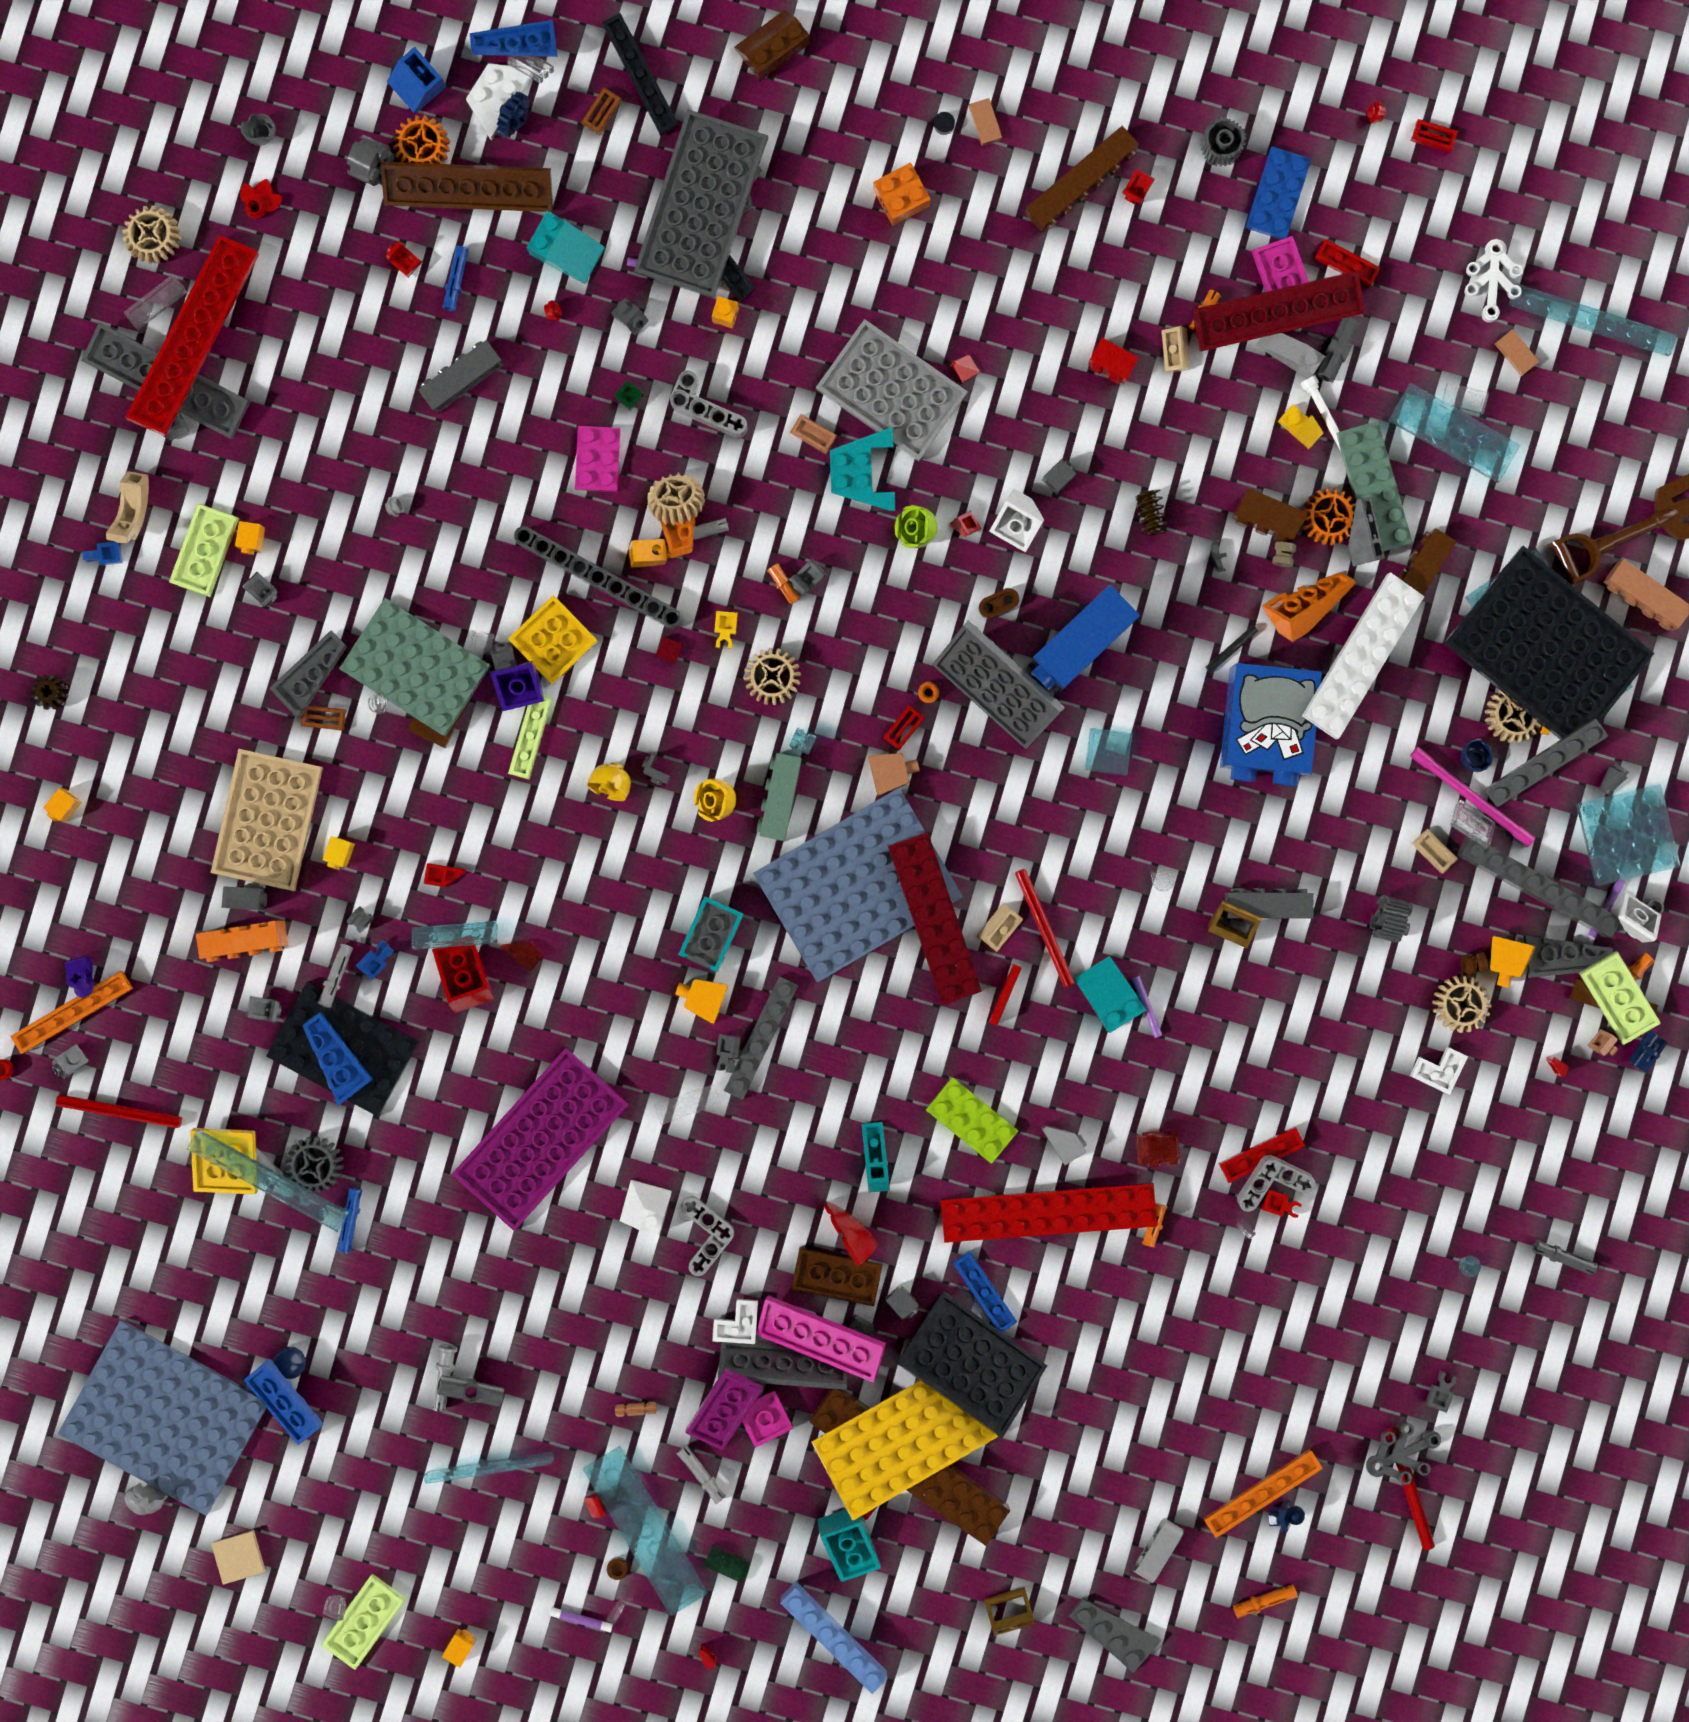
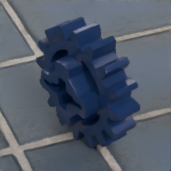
(513, 114)

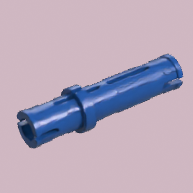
(453, 287)
(349, 1224)

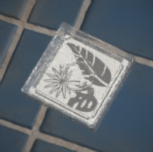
(1473, 824)

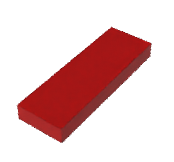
(1346, 261)
(1005, 994)

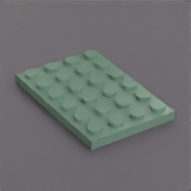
(415, 667)

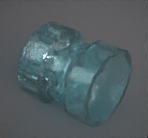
(802, 741)

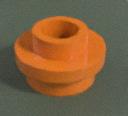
(928, 685)

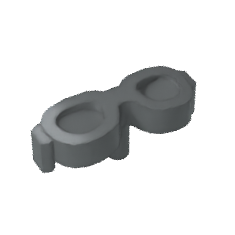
(1216, 556)

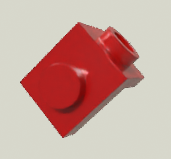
(1138, 186)
(402, 259)

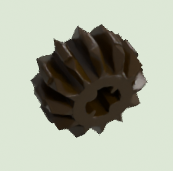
(48, 700)

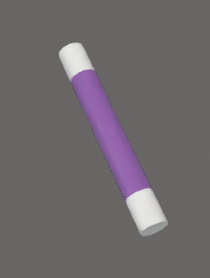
(583, 1620)

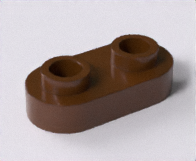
(997, 602)

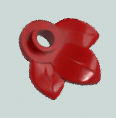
(259, 196)

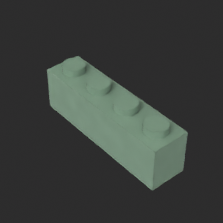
(780, 796)

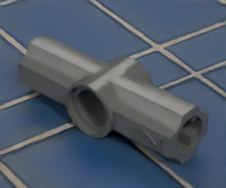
(1338, 349)
(456, 1388)

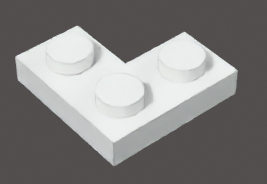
(1442, 1075)
(742, 1328)

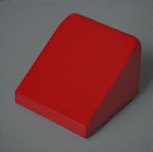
(595, 1505)

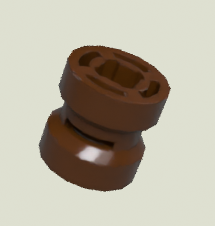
(1474, 963)

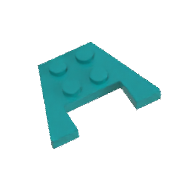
(853, 470)

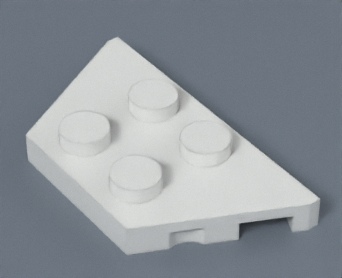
(493, 90)

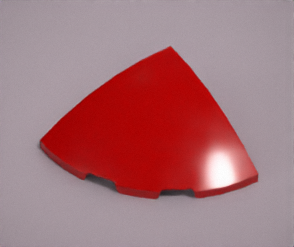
(855, 1236)

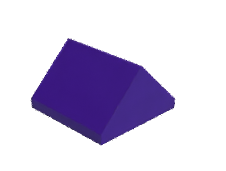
(518, 686)

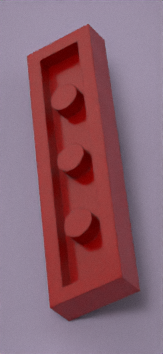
(1247, 1160)

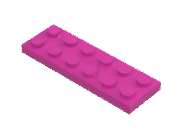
(820, 1338)

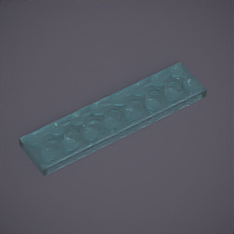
(645, 1530)

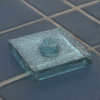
(1108, 751)

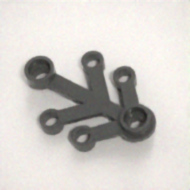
(1400, 1454)

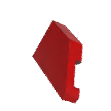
(442, 875)

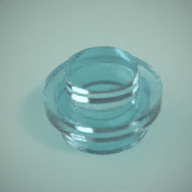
(1469, 1266)

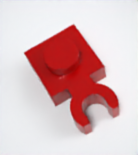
(1277, 1203)

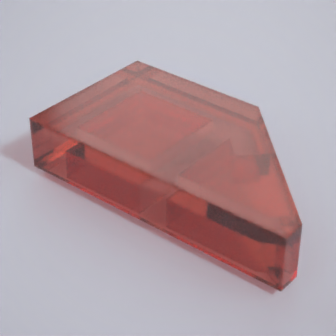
(524, 953)

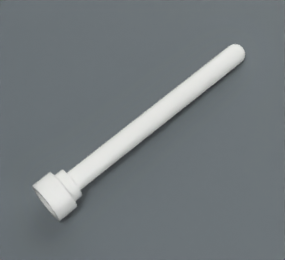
(1311, 387)

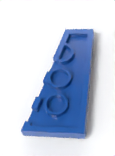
(519, 40)
(341, 1067)

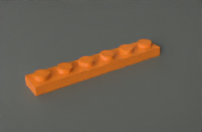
(71, 1013)
(1262, 1493)

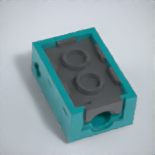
(711, 934)

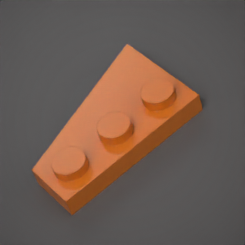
(679, 537)

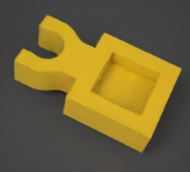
(725, 625)

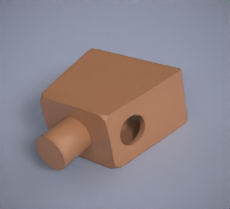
(891, 771)

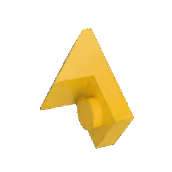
(1301, 426)

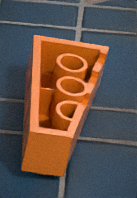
(242, 940)

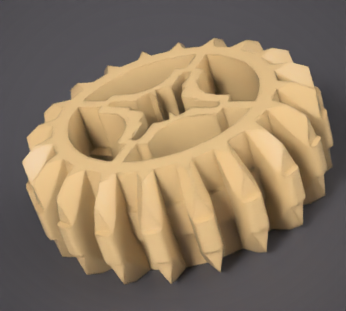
(137, 222)
(676, 499)
(780, 669)
(1517, 722)
(1464, 996)

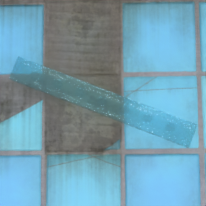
(1593, 320)
(267, 1180)

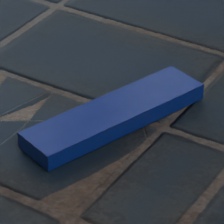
(984, 1292)

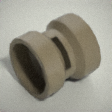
(1284, 554)

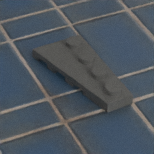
(1562, 957)
(1123, 1640)

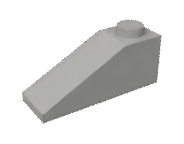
(1292, 353)

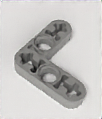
(1273, 1173)
(714, 1238)

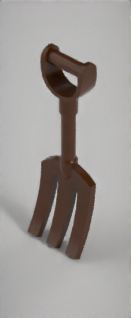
(1666, 516)

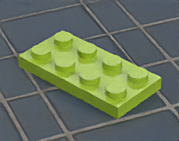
(971, 1120)

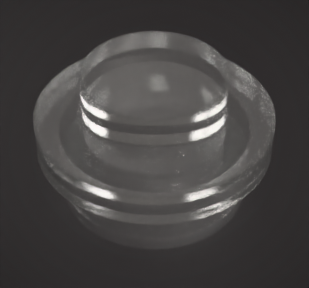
(377, 703)

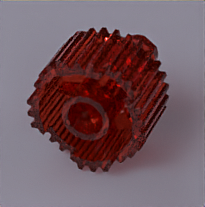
(1157, 1148)

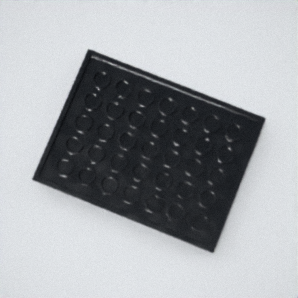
(1548, 646)

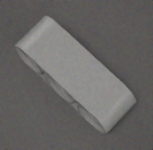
(1158, 1550)

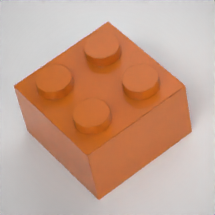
(901, 194)

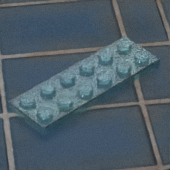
(1454, 432)

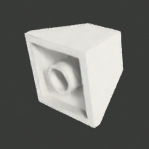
(1018, 521)
(1639, 919)
(645, 1207)

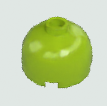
(916, 526)

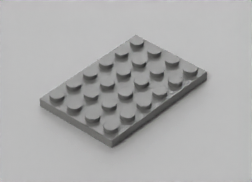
(891, 389)

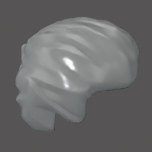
(145, 1499)

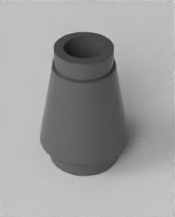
(1613, 779)

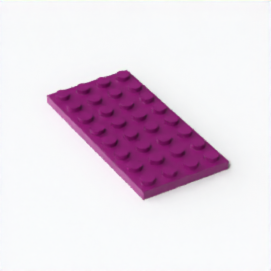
(540, 1139)

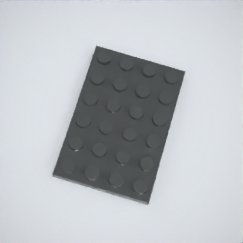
(997, 685)

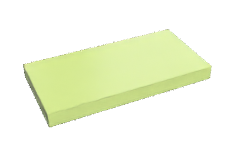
(204, 550)
(1619, 998)
(363, 1621)

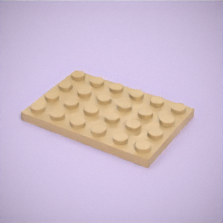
(266, 820)

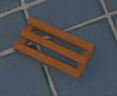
(592, 126)
(341, 719)

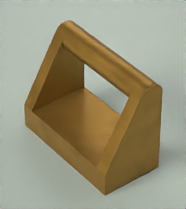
(1231, 933)
(1011, 1623)

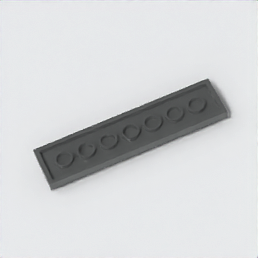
(131, 362)

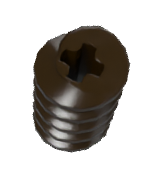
(1151, 513)

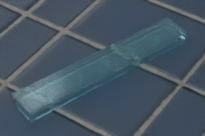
(489, 1467)

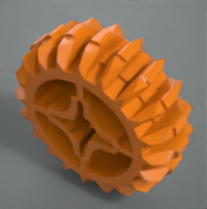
(421, 126)
(1333, 499)

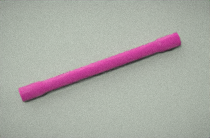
(1428, 762)

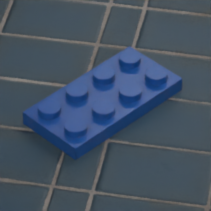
(1278, 193)
(283, 1402)

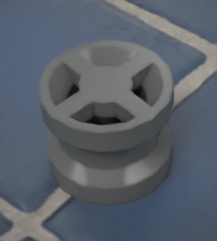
(360, 919)

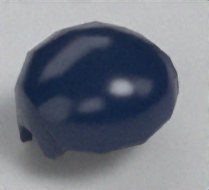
(1476, 755)
(290, 1362)

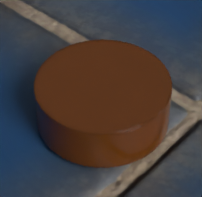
(617, 1568)

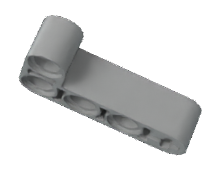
(711, 409)

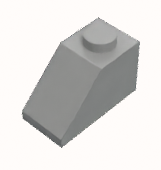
(1065, 1143)

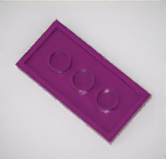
(724, 1409)

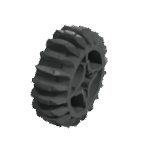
(309, 1156)

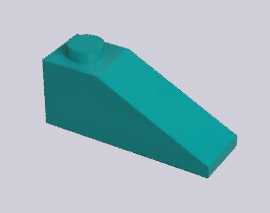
(875, 1157)

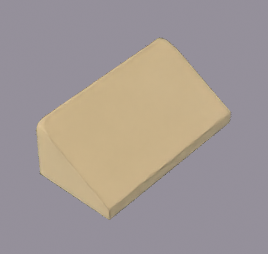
(1176, 349)
(1000, 927)

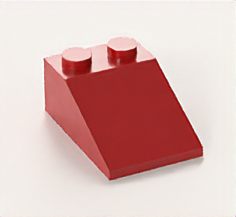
(462, 976)

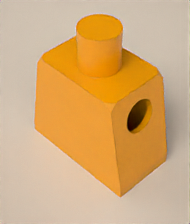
(642, 556)
(1509, 959)
(703, 998)

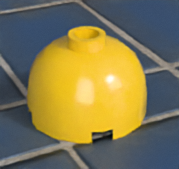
(610, 780)
(714, 799)

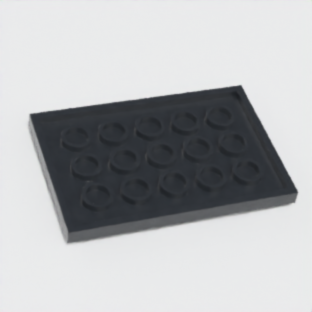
(375, 1044)
(971, 1364)

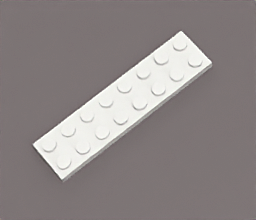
(1363, 656)

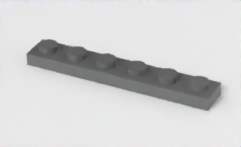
(1546, 762)
(761, 1037)

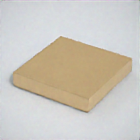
(238, 1557)

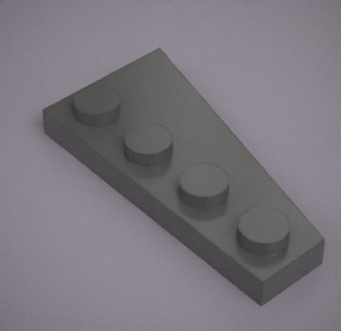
(306, 677)

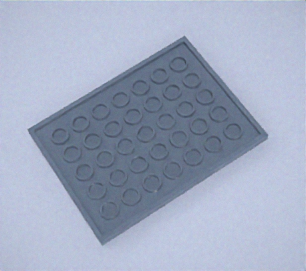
(842, 888)
(163, 1417)

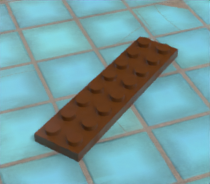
(467, 186)

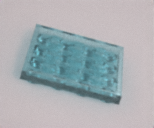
(1628, 835)

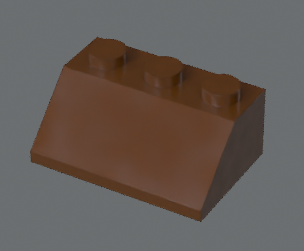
(773, 44)
(1268, 516)

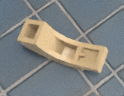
(132, 508)

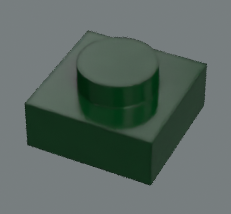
(628, 395)

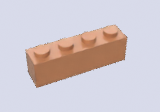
(1647, 594)

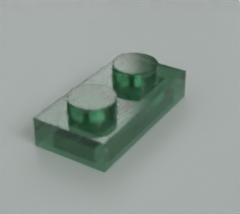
(727, 1563)

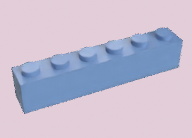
(834, 1637)

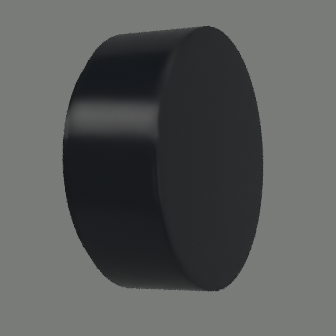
(944, 123)

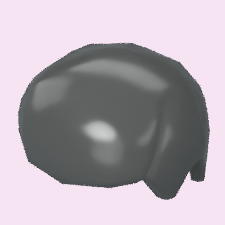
(258, 129)

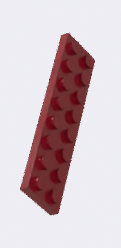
(1278, 311)
(934, 918)

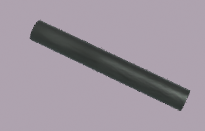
(1231, 649)

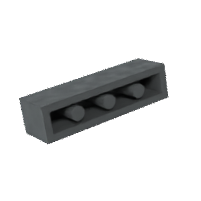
(461, 376)
(1272, 905)

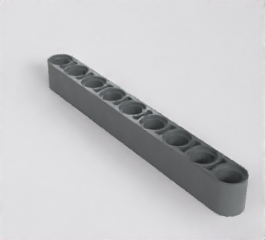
(590, 571)

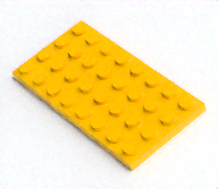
(896, 1446)

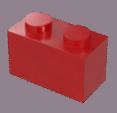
(1112, 361)

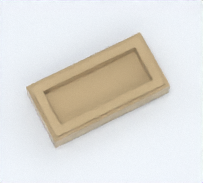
(1434, 851)

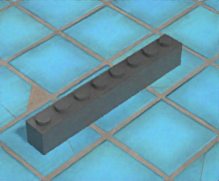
(1539, 887)

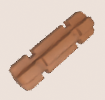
(634, 1409)

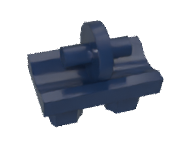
(1647, 1051)
(1285, 1516)

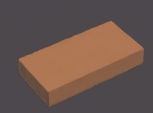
(985, 122)
(1516, 352)
(813, 434)

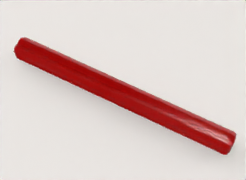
(1044, 927)
(118, 1111)
(1414, 1501)

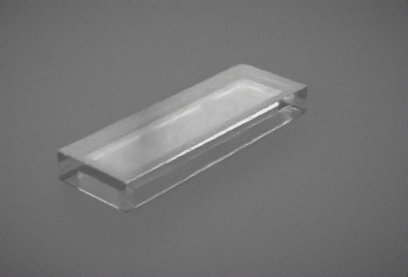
(155, 302)
(687, 1104)

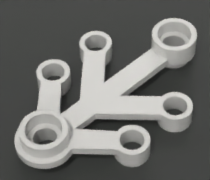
(1494, 277)

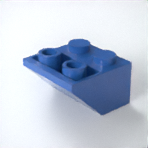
(415, 80)

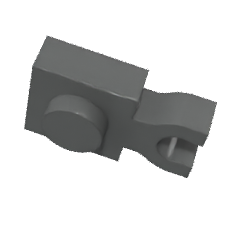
(728, 1050)
(1441, 1396)

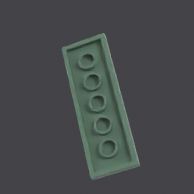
(1372, 476)

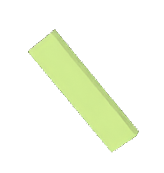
(530, 738)

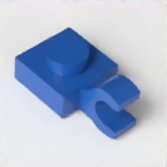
(106, 553)
(375, 962)

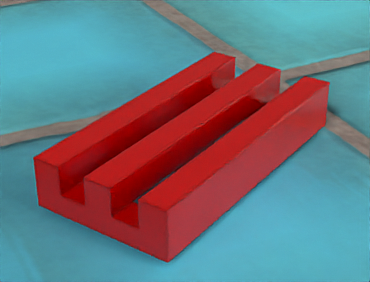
(1431, 143)
(916, 725)

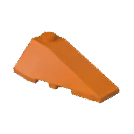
(1302, 610)

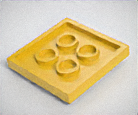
(553, 640)
(211, 1178)

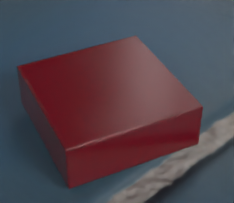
(669, 650)

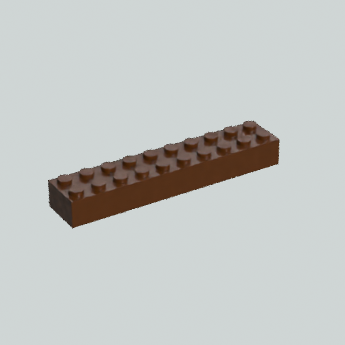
(946, 1491)

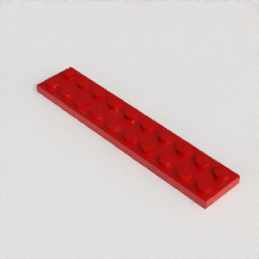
(192, 335)
(1049, 1212)

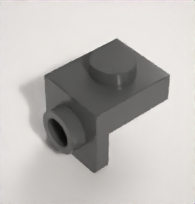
(630, 316)
(807, 577)
(261, 589)
(503, 655)
(656, 776)
(263, 1009)
(69, 1062)

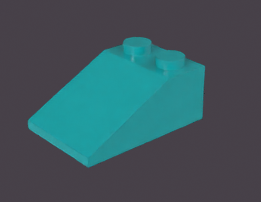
(565, 247)
(1109, 994)
(848, 1545)

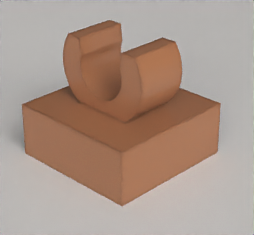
(1603, 1043)

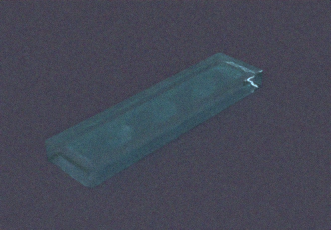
(454, 935)

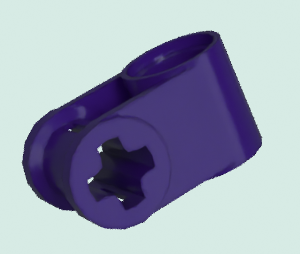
(80, 975)

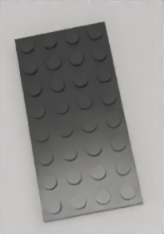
(701, 203)

